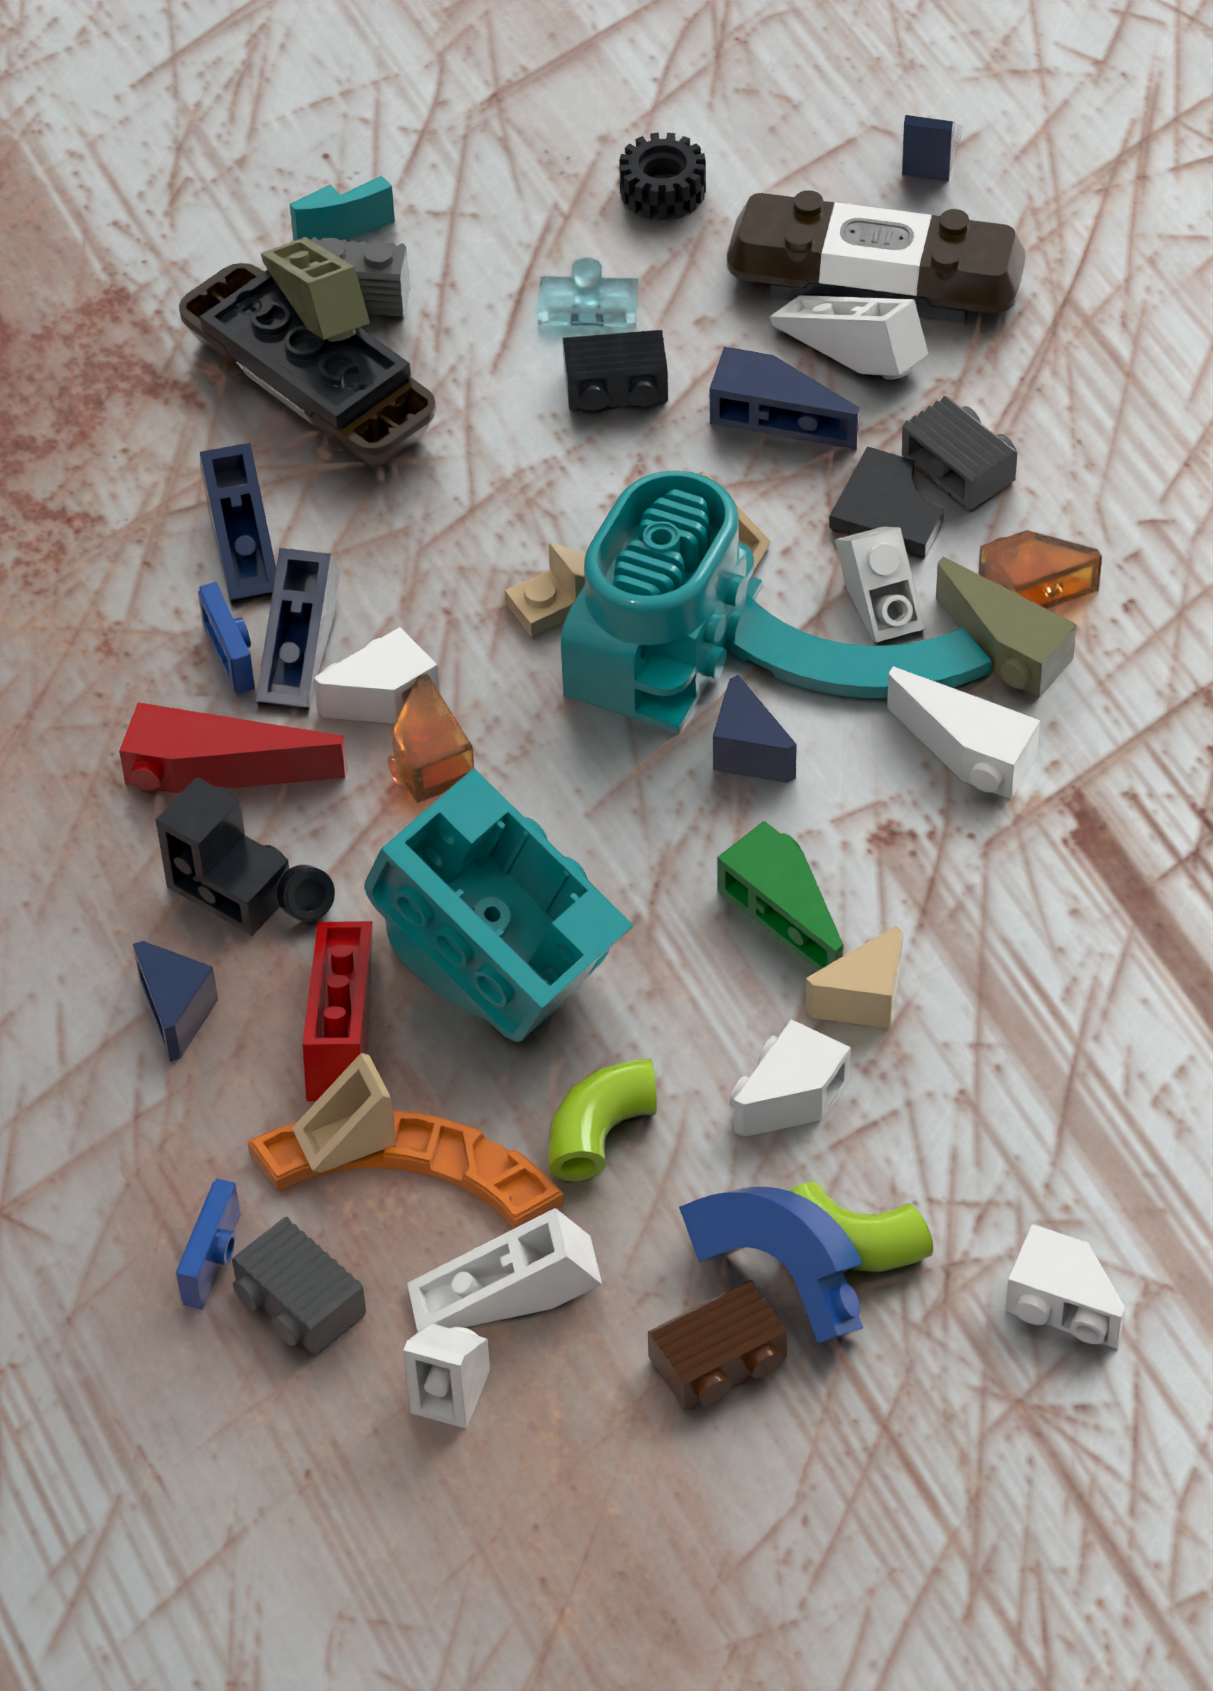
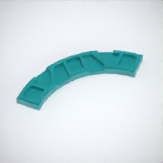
(853, 668)

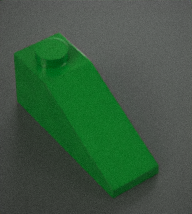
(776, 888)

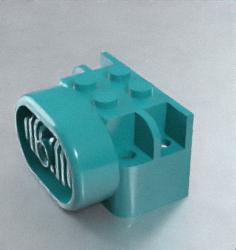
(658, 600)
(491, 909)

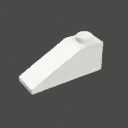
(860, 333)
(968, 734)
(509, 1276)

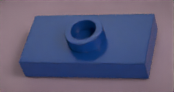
(228, 637)
(209, 1244)

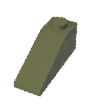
(319, 288)
(1020, 637)

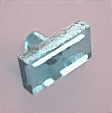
(588, 298)

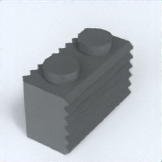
(380, 272)
(959, 452)
(298, 1287)

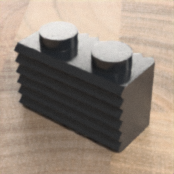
(615, 370)

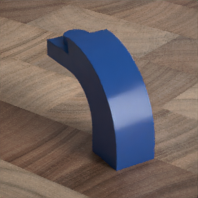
(794, 1233)

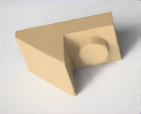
(547, 598)

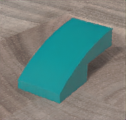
(345, 215)

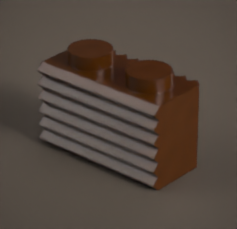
(718, 1345)

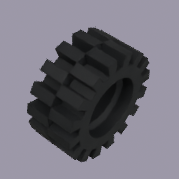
(666, 194)

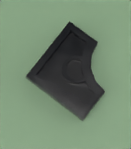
(885, 496)

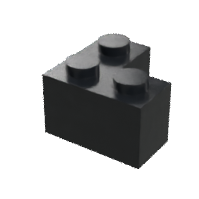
(214, 860)

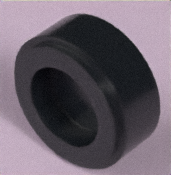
(305, 893)

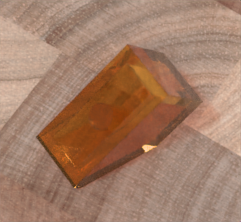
(1041, 567)
(428, 744)

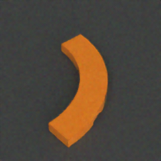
(432, 1148)

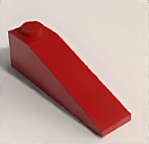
(174, 746)
(337, 1003)

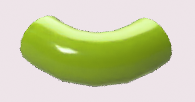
(591, 1111)
(881, 1239)

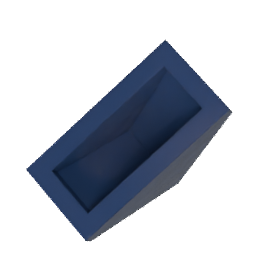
(929, 147)
(750, 738)
(178, 994)

